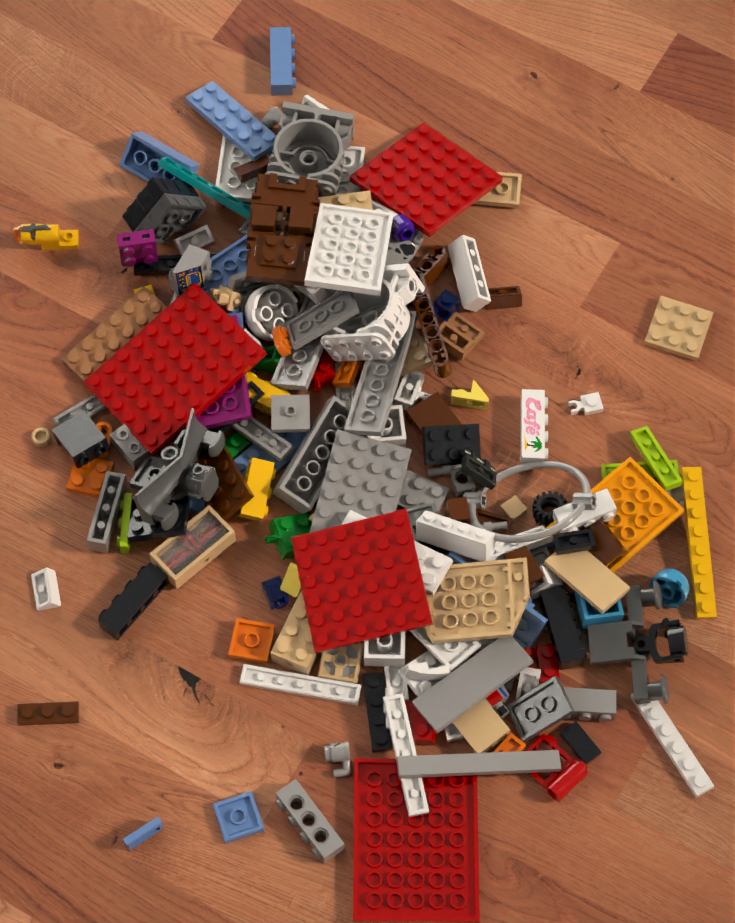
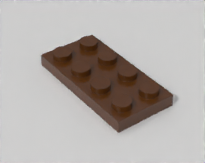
(232, 488)

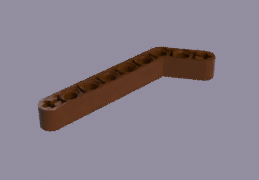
(427, 271)

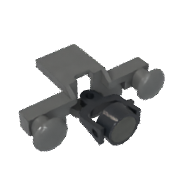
(610, 644)

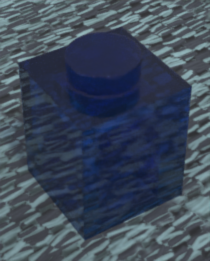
(446, 305)
(274, 595)

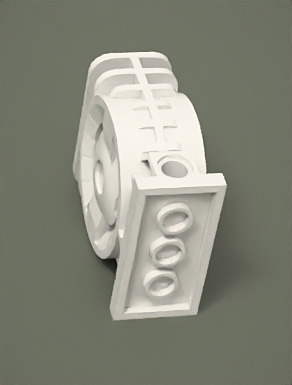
(380, 320)

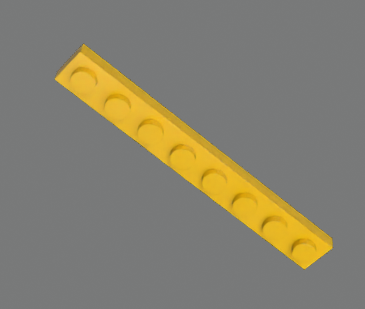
(698, 543)

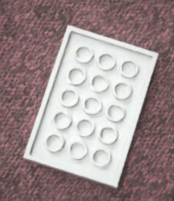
(349, 249)

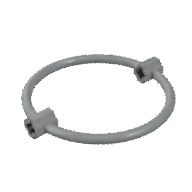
(581, 501)

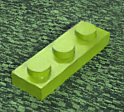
(123, 523)

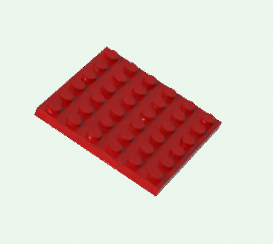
(426, 179)
(361, 581)

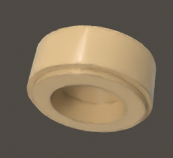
(41, 437)

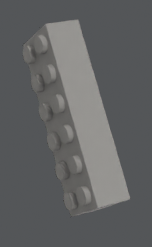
(305, 473)

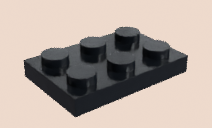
(446, 442)

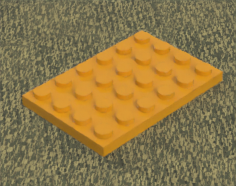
(641, 505)

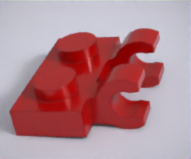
(545, 661)

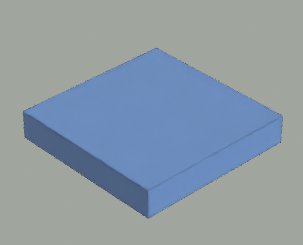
(238, 817)

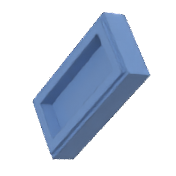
(143, 833)

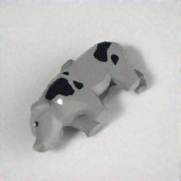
(404, 251)

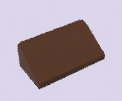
(252, 169)
(504, 297)

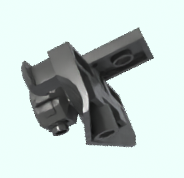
(176, 475)

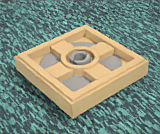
(342, 663)

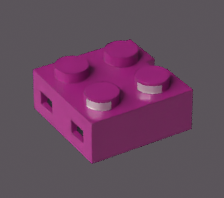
(137, 247)

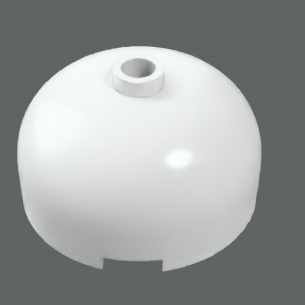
(269, 308)

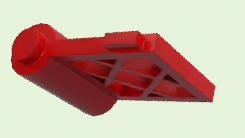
(561, 782)

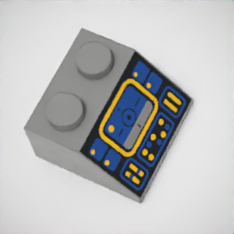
(192, 268)

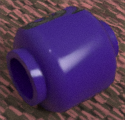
(402, 228)

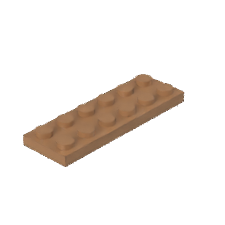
(113, 333)

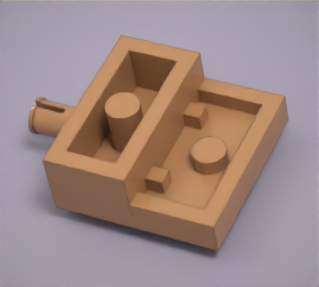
(460, 335)

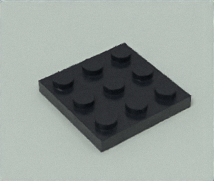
(144, 531)

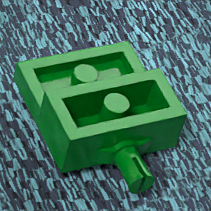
(285, 528)

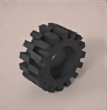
(545, 501)

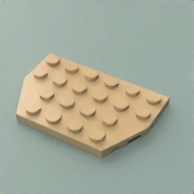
(479, 601)

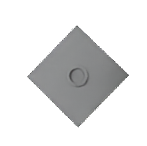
(290, 413)

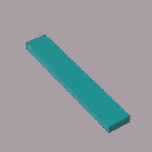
(205, 186)

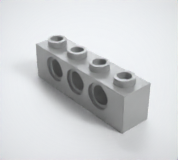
(295, 793)

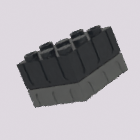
(165, 207)

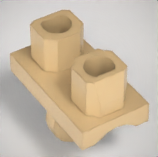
(226, 297)

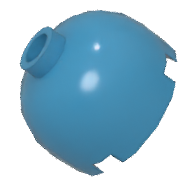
(673, 587)

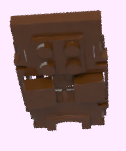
(281, 257)

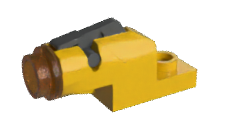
(47, 235)

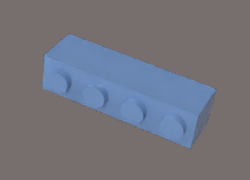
(281, 61)

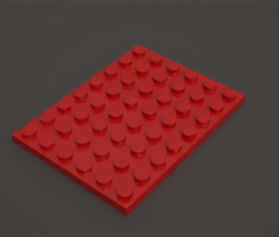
(172, 366)
(417, 864)

